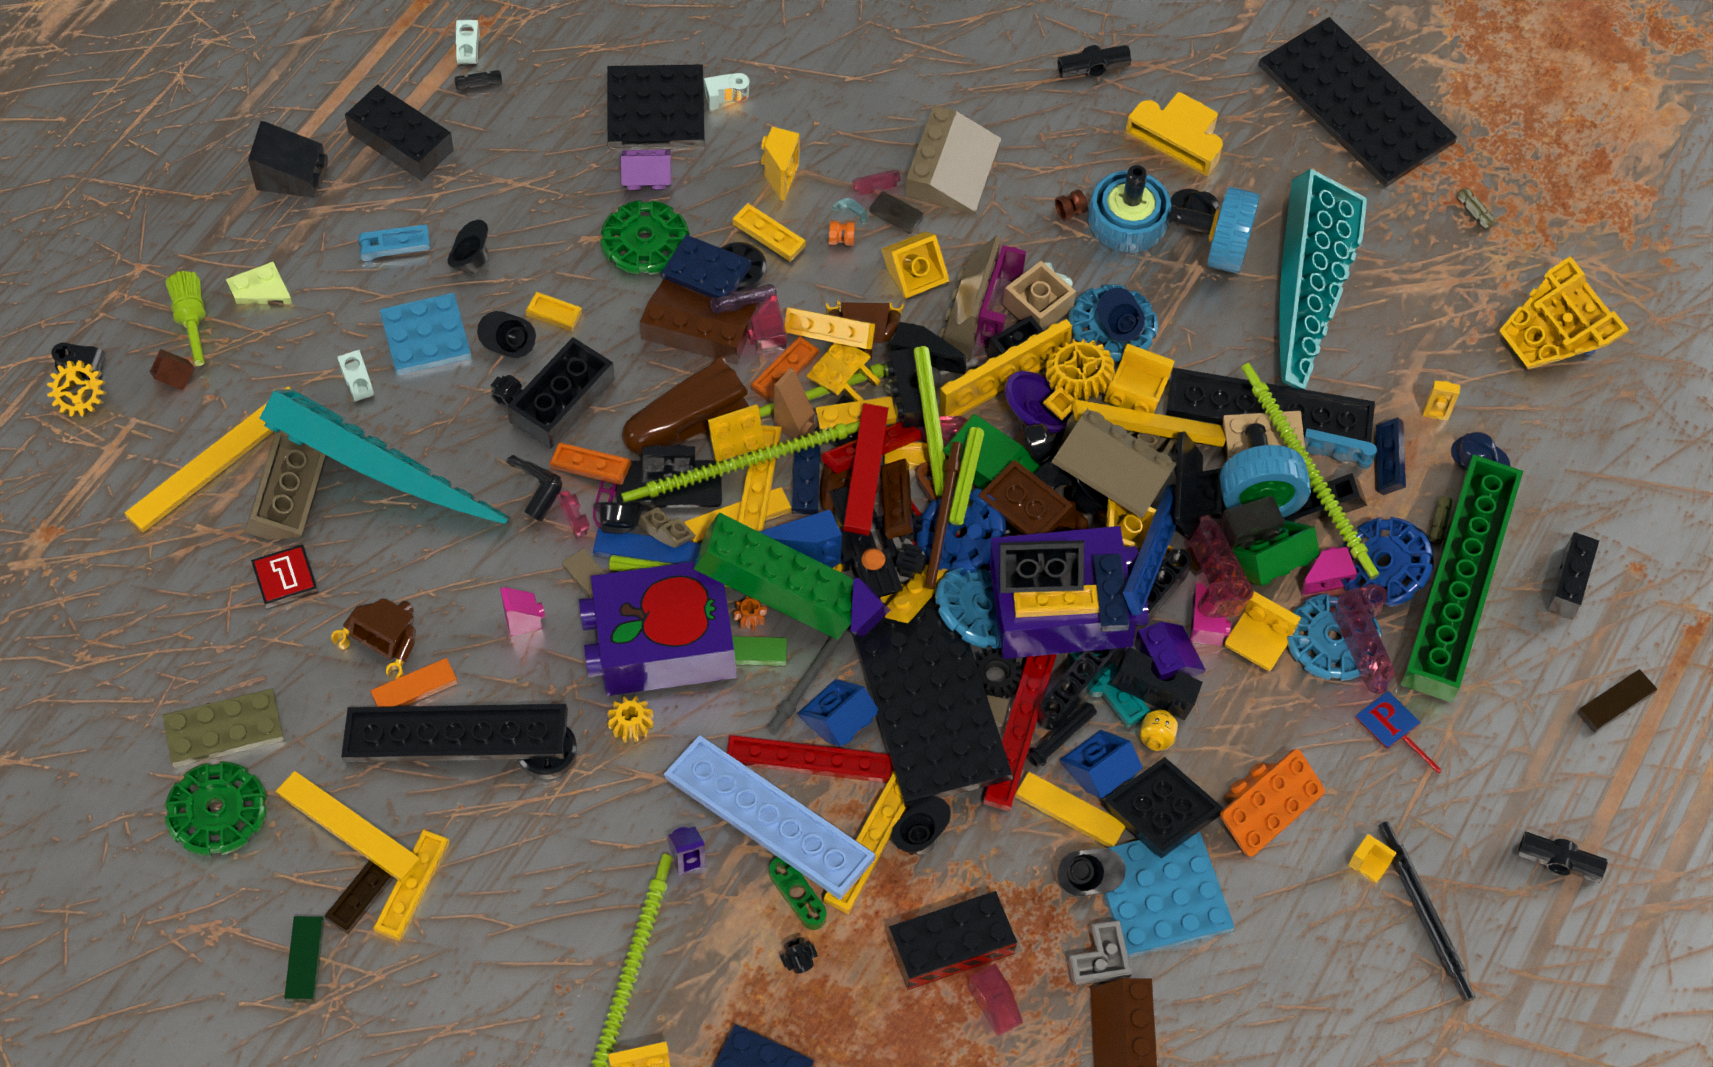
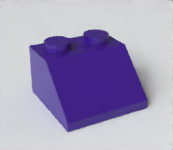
(1170, 650)

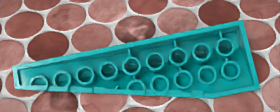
(1319, 246)
(345, 443)

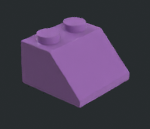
(646, 168)

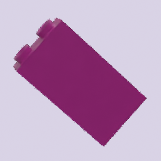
(1008, 267)

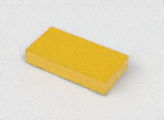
(554, 311)
(914, 453)

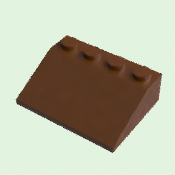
(686, 322)

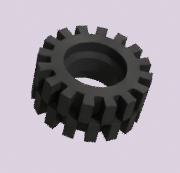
(1009, 665)

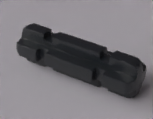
(478, 79)

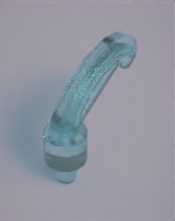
(853, 206)

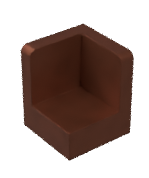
(171, 369)

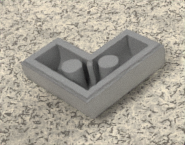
(1108, 961)

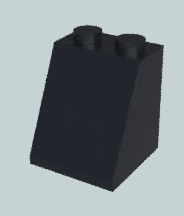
(286, 161)

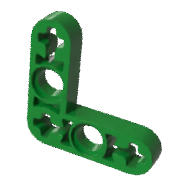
(795, 879)

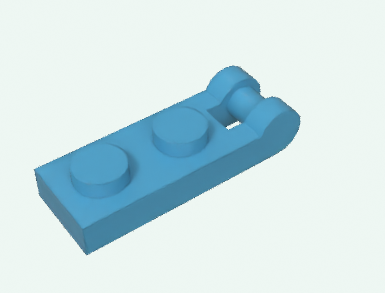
(393, 242)
(1340, 447)

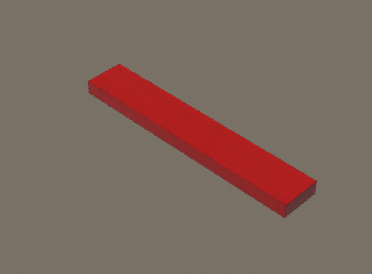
(865, 469)
(810, 759)

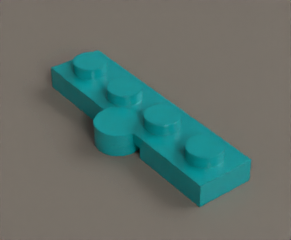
(1127, 707)

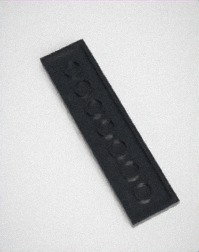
(1212, 396)
(455, 733)

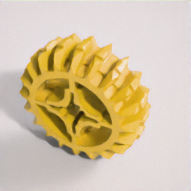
(1091, 360)

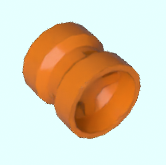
(835, 233)

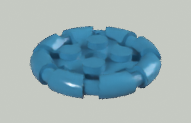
(1080, 319)
(966, 614)
(1317, 640)

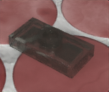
(896, 212)

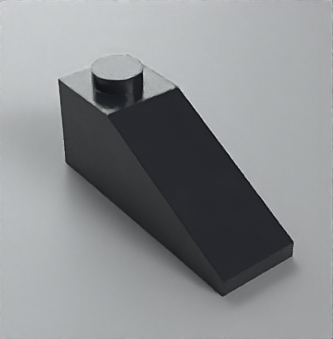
(942, 354)
(1346, 490)

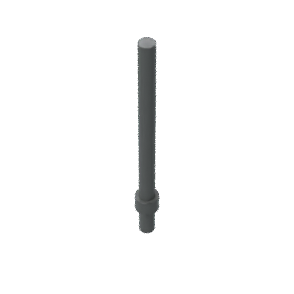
(787, 707)

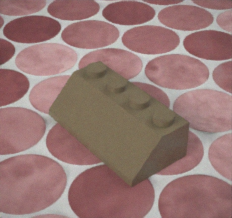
(285, 490)

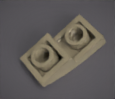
(663, 529)

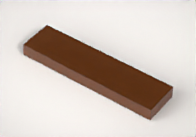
(897, 499)

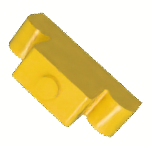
(1179, 131)

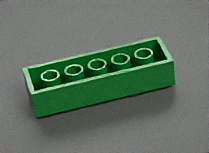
(776, 575)

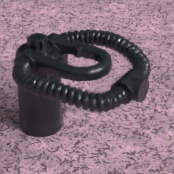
(547, 491)

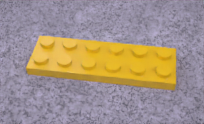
(989, 380)

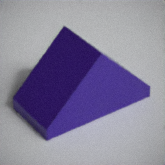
(866, 608)

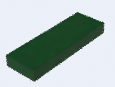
(304, 959)

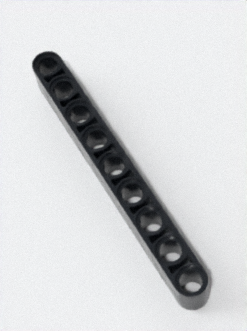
(1095, 666)

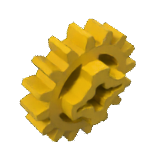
(72, 378)

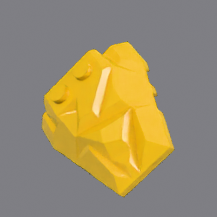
(1561, 319)

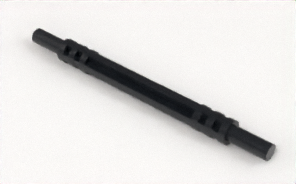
(1427, 912)

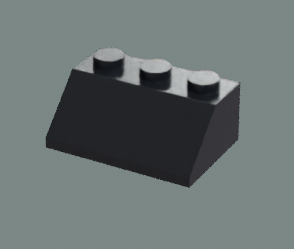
(1041, 566)

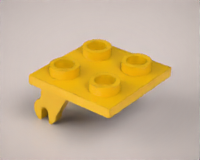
(838, 367)
(736, 433)

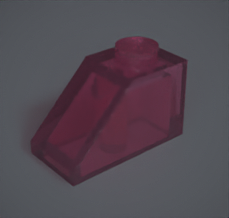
(768, 328)
(995, 999)

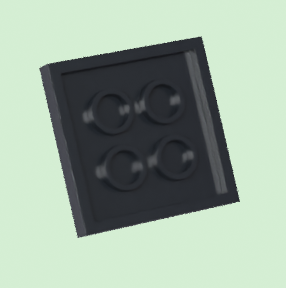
(1163, 807)

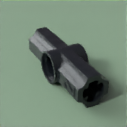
(1094, 61)
(1562, 857)

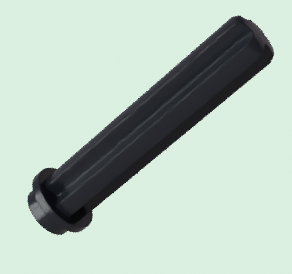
(1039, 755)

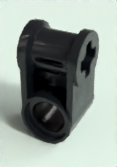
(87, 354)

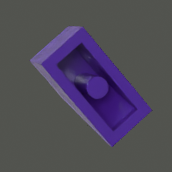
(687, 849)

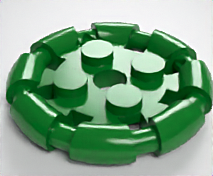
(636, 247)
(221, 822)

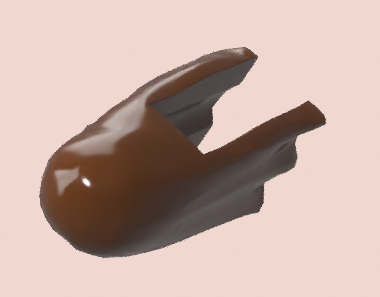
(686, 408)

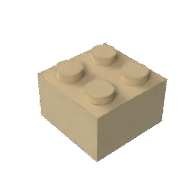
(1039, 294)

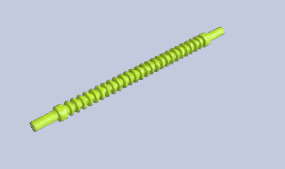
(653, 489)
(1358, 549)
(657, 888)

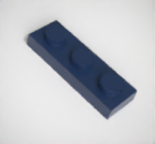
(1390, 456)
(806, 481)
(1110, 588)

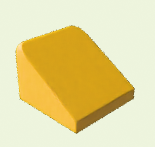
(1060, 403)

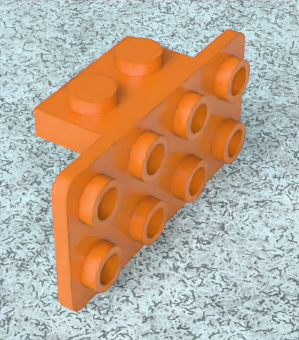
(1270, 800)

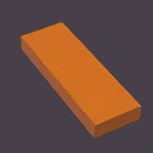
(796, 356)
(590, 463)
(415, 685)

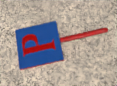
(1389, 722)

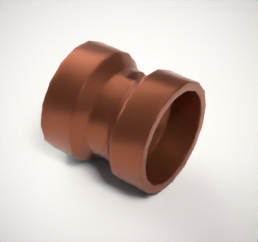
(1069, 205)

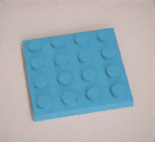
(1167, 898)

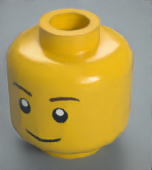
(1158, 730)

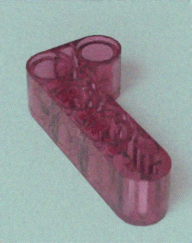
(1229, 586)
(1377, 669)

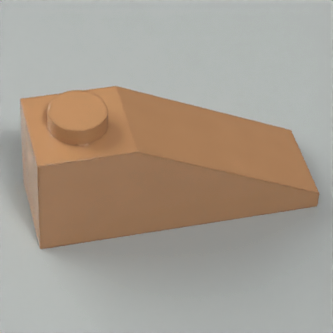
(792, 407)

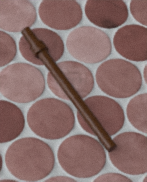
(951, 469)

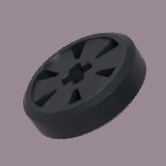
(758, 269)
(552, 768)

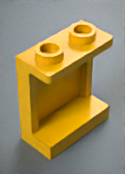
(1139, 380)

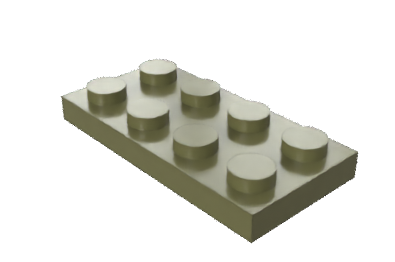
(223, 728)

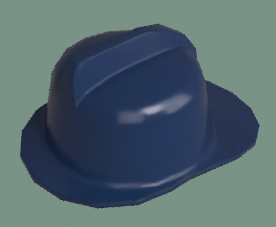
(1121, 315)
(1480, 445)

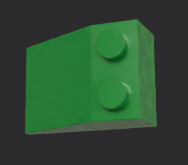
(995, 453)

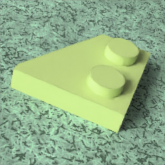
(259, 286)

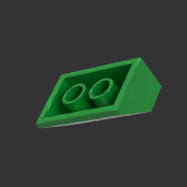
(1279, 556)

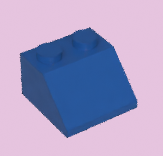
(839, 712)
(1102, 763)

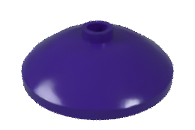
(1025, 396)

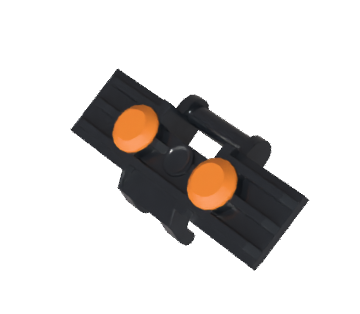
(872, 565)

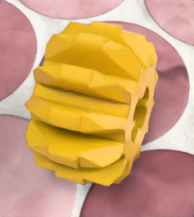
(640, 717)

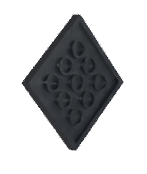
(655, 106)

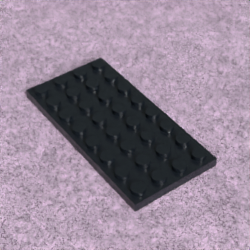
(1357, 101)
(932, 707)

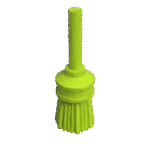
(188, 308)

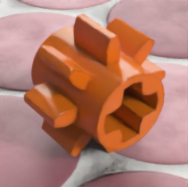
(748, 620)

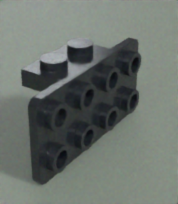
(669, 460)
(1196, 491)

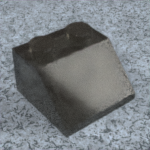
(1252, 522)

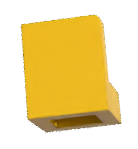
(1372, 858)

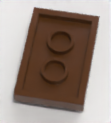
(1026, 501)

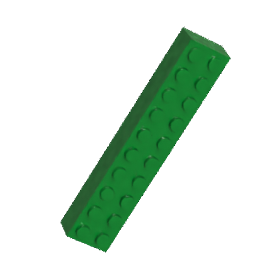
(1462, 579)

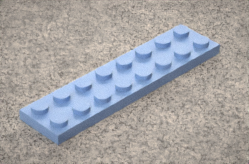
(770, 817)

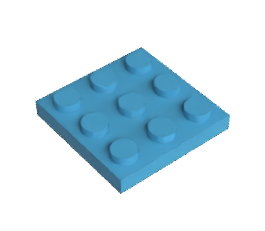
(425, 334)

